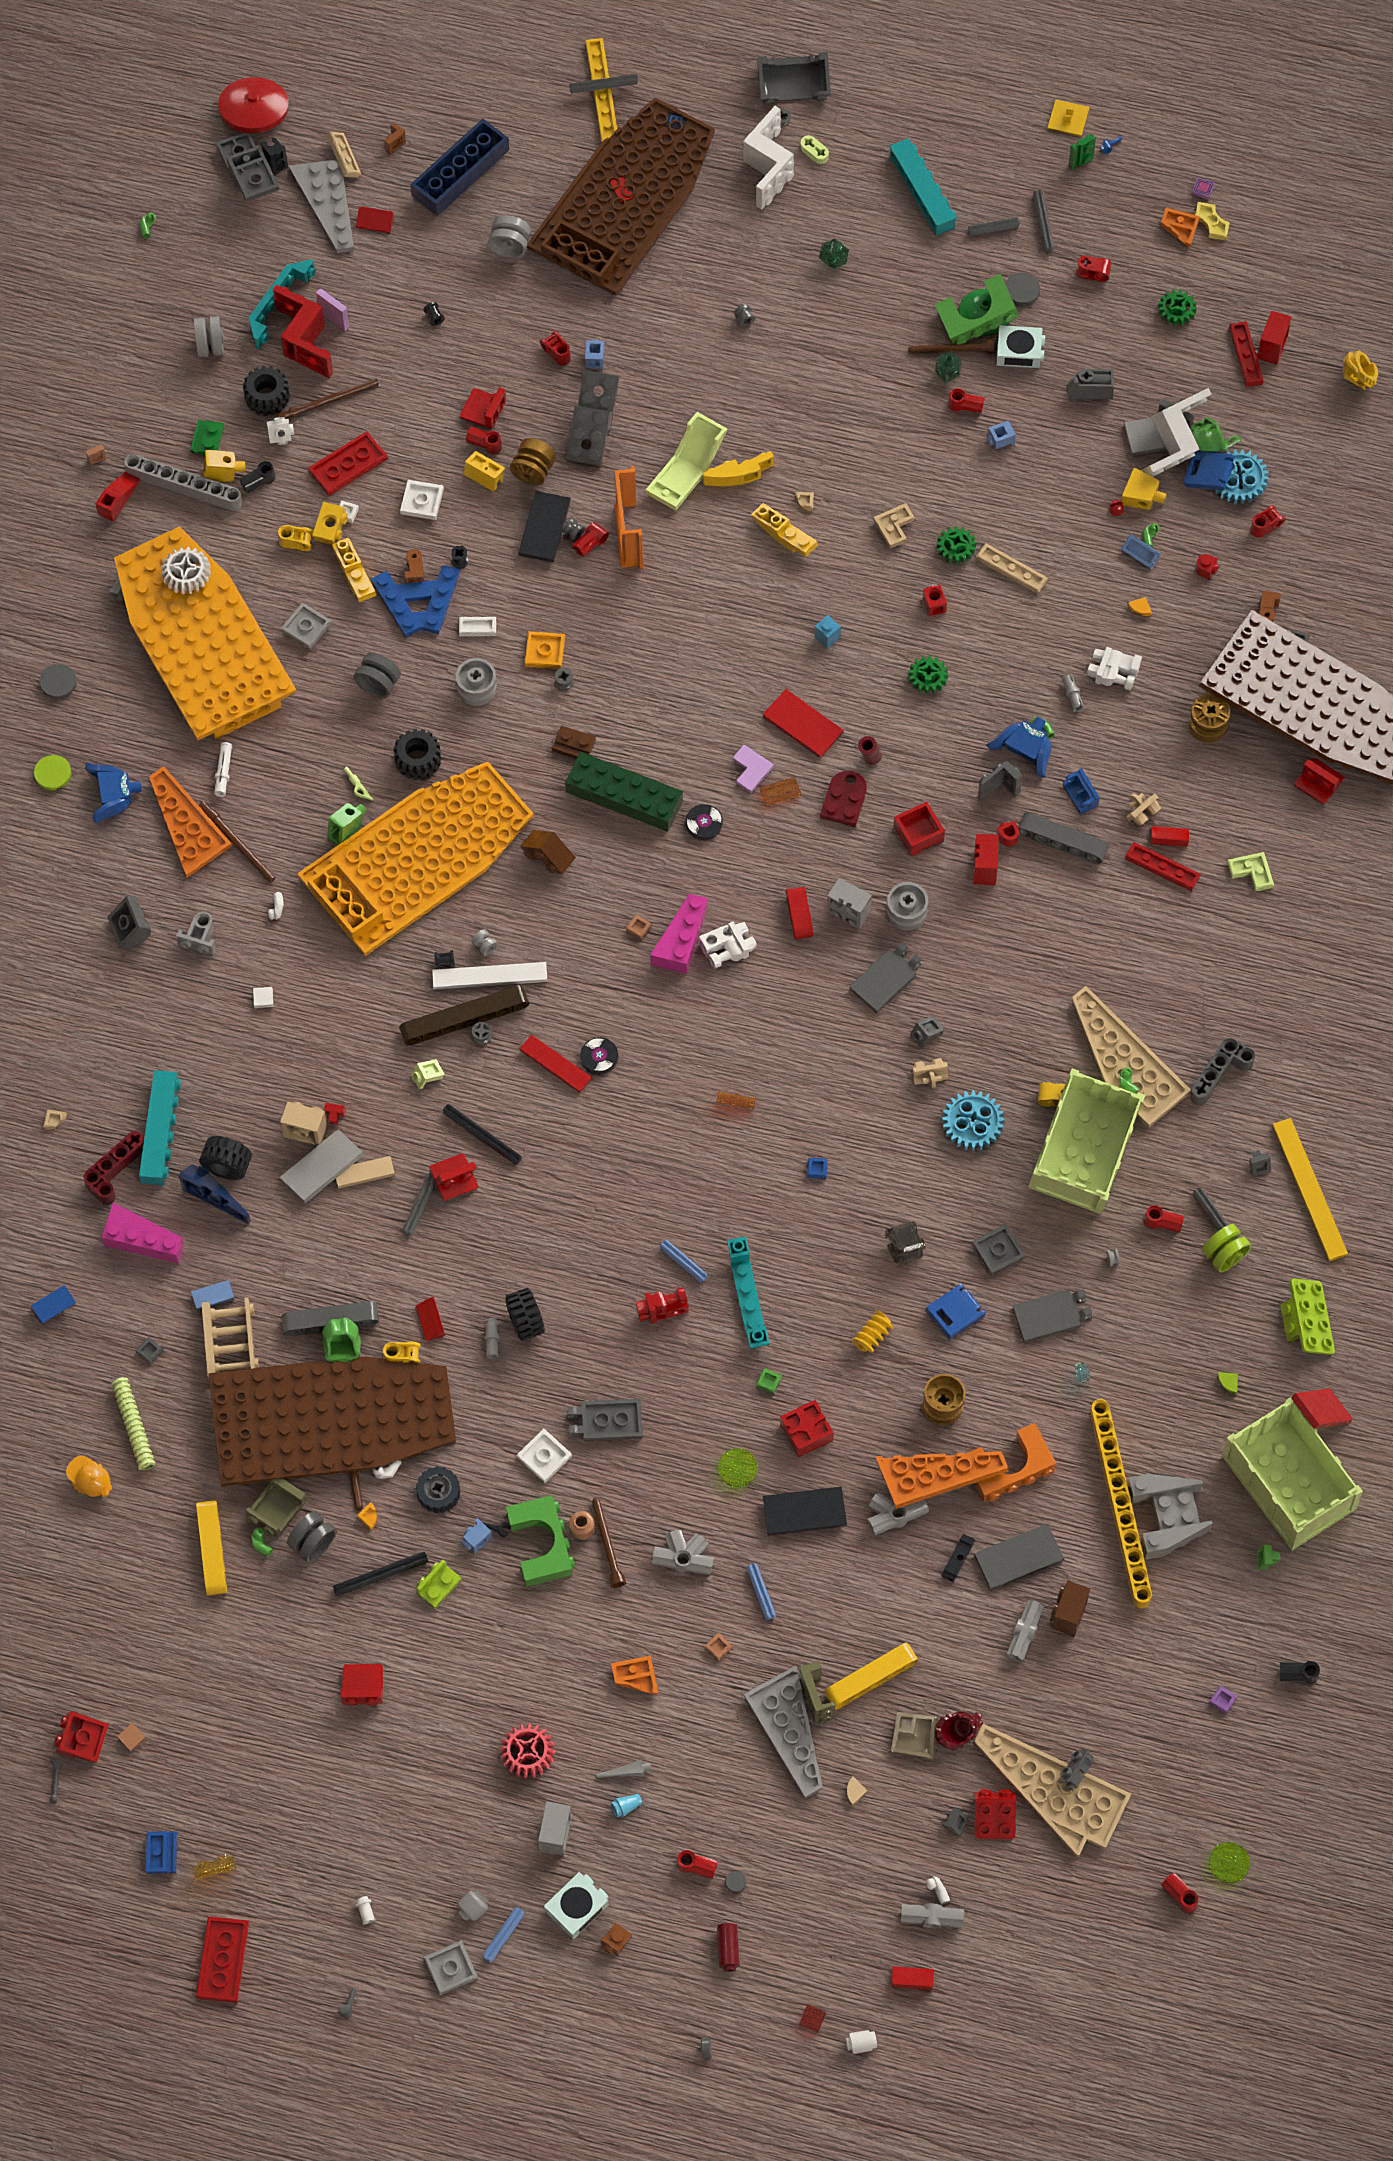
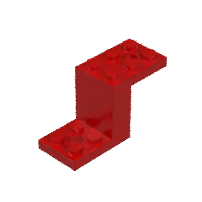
(302, 331)

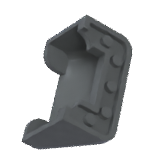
(794, 78)

